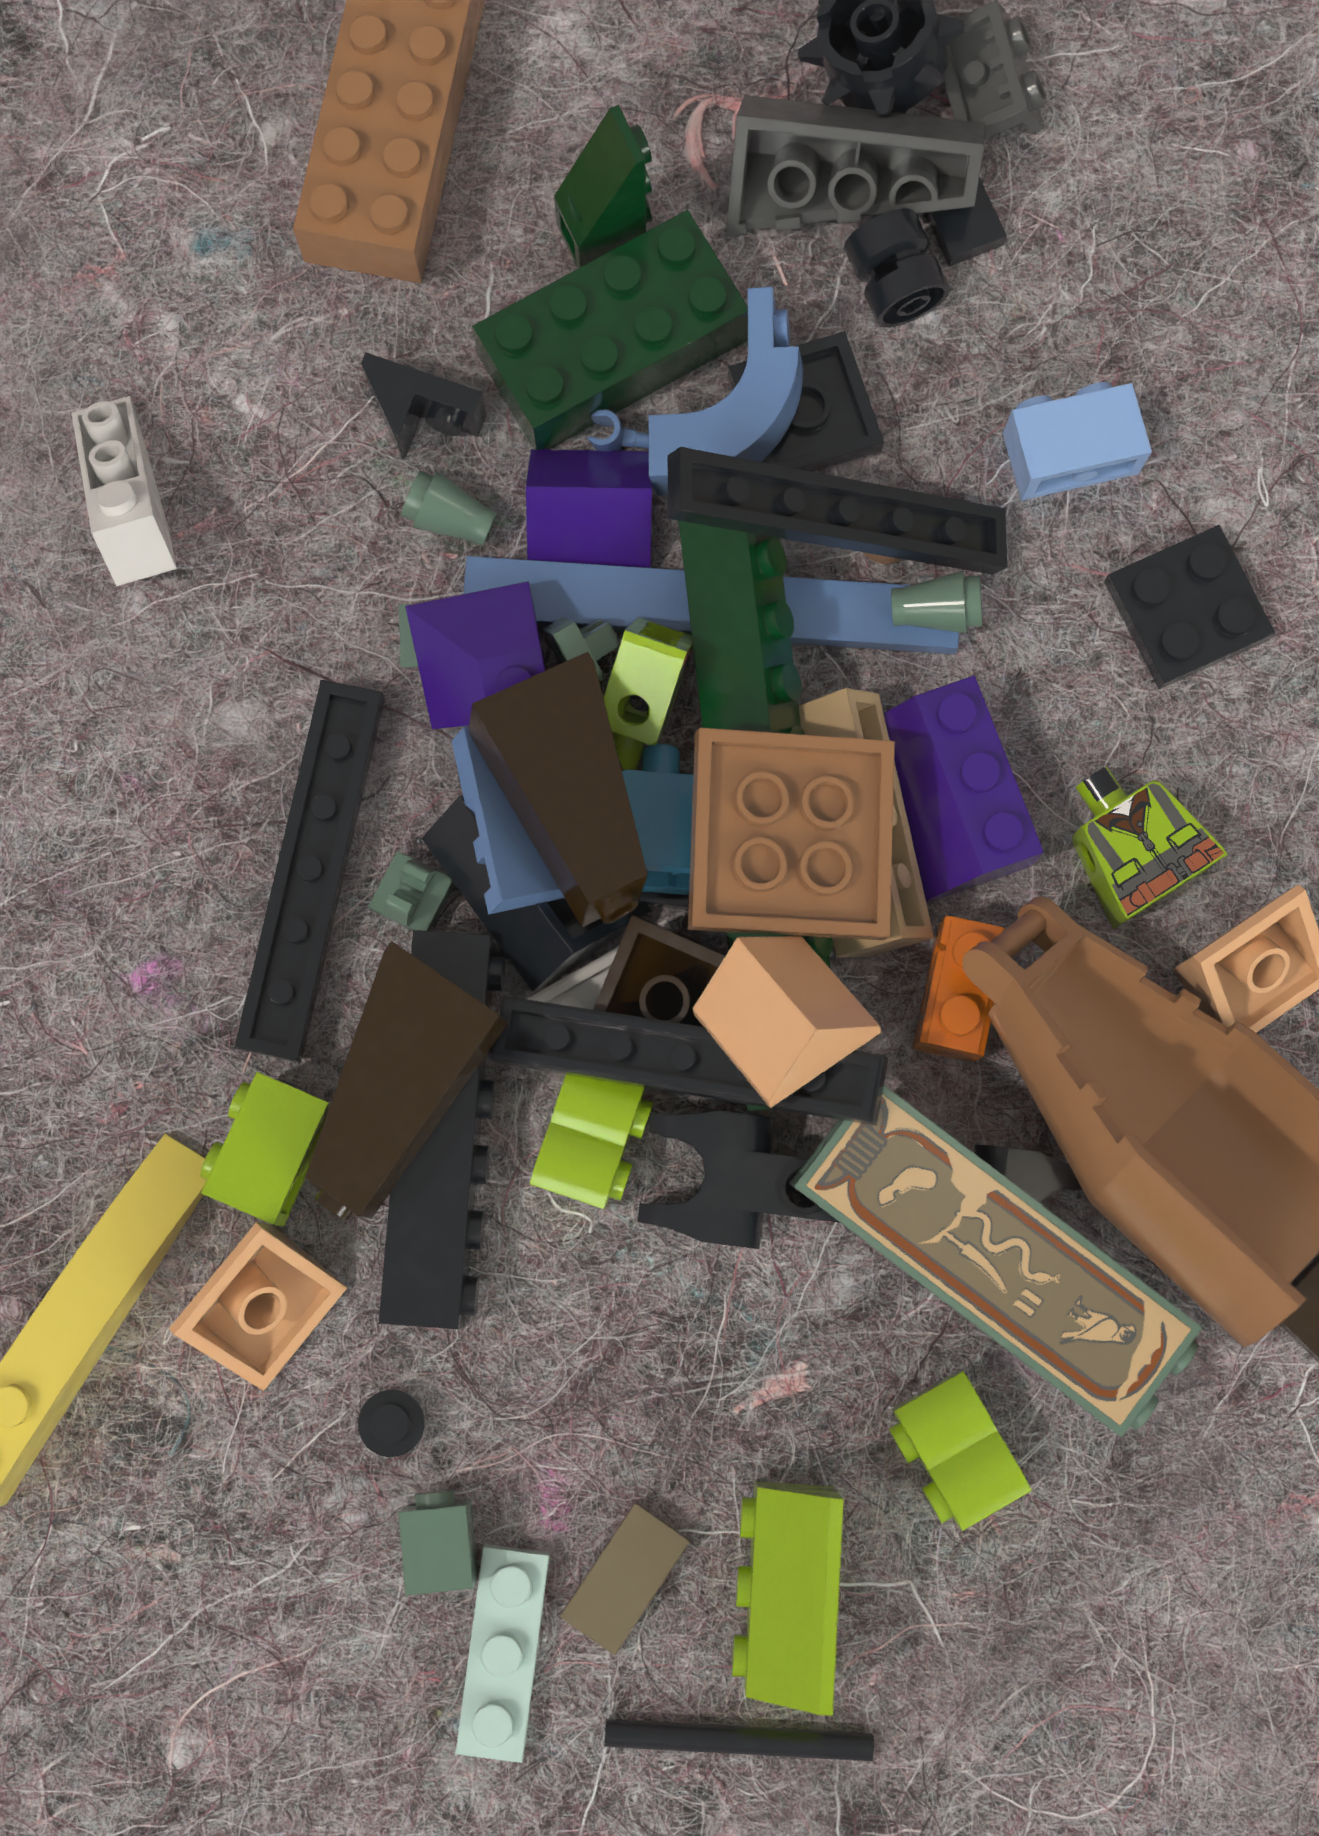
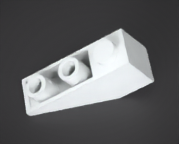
(122, 492)

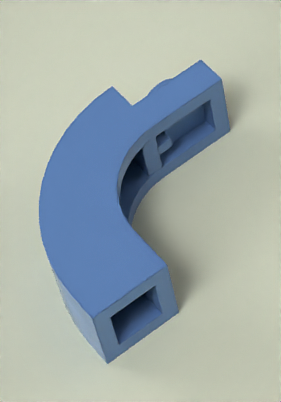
(757, 409)

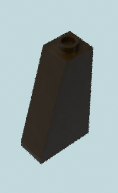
(565, 783)
(399, 1079)

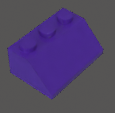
(959, 791)

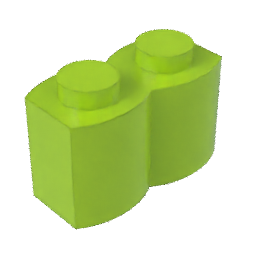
(589, 1138)
(959, 1450)

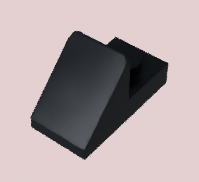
(410, 394)

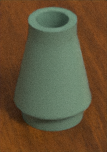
(446, 509)
(939, 603)

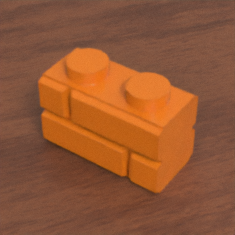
(952, 1006)

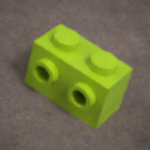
(265, 1149)

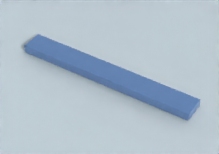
(822, 609)

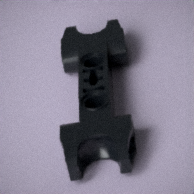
(748, 1180)

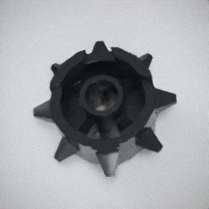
(881, 51)

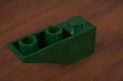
(605, 191)

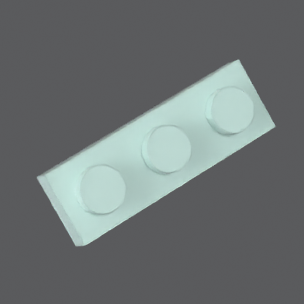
(502, 1653)

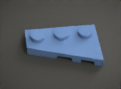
(512, 861)

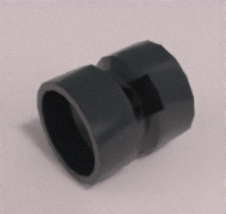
(894, 263)

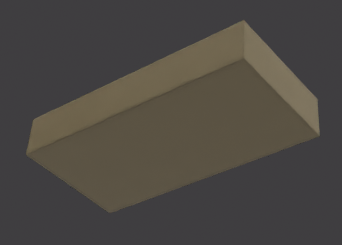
(625, 1578)

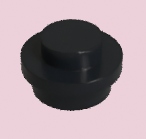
(391, 1423)

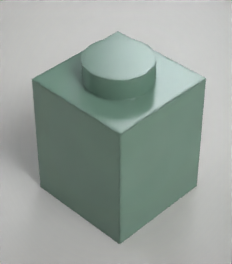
(438, 1543)

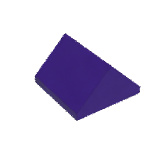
(589, 507)

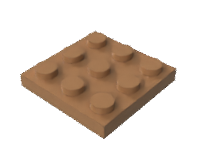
(791, 834)

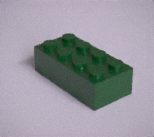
(612, 331)

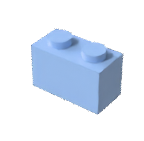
(1076, 439)

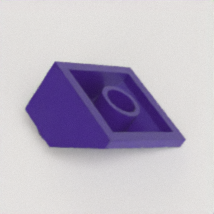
(474, 648)

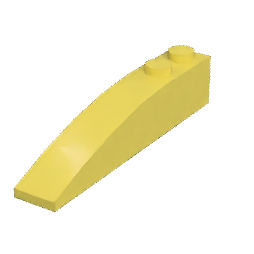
(91, 1302)

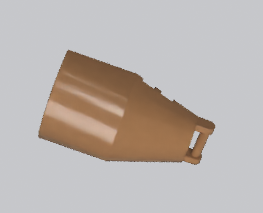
(1166, 1116)

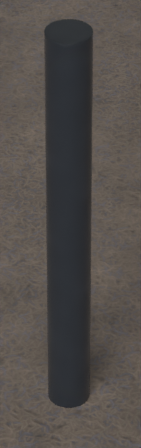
(739, 1740)

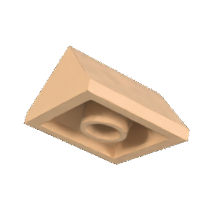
(1258, 964)
(781, 1014)
(259, 1305)

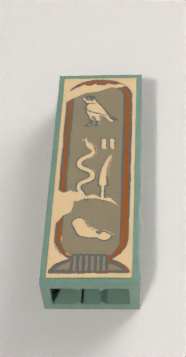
(1001, 1261)

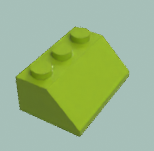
(790, 1595)

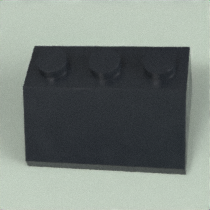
(537, 938)

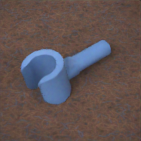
(620, 437)

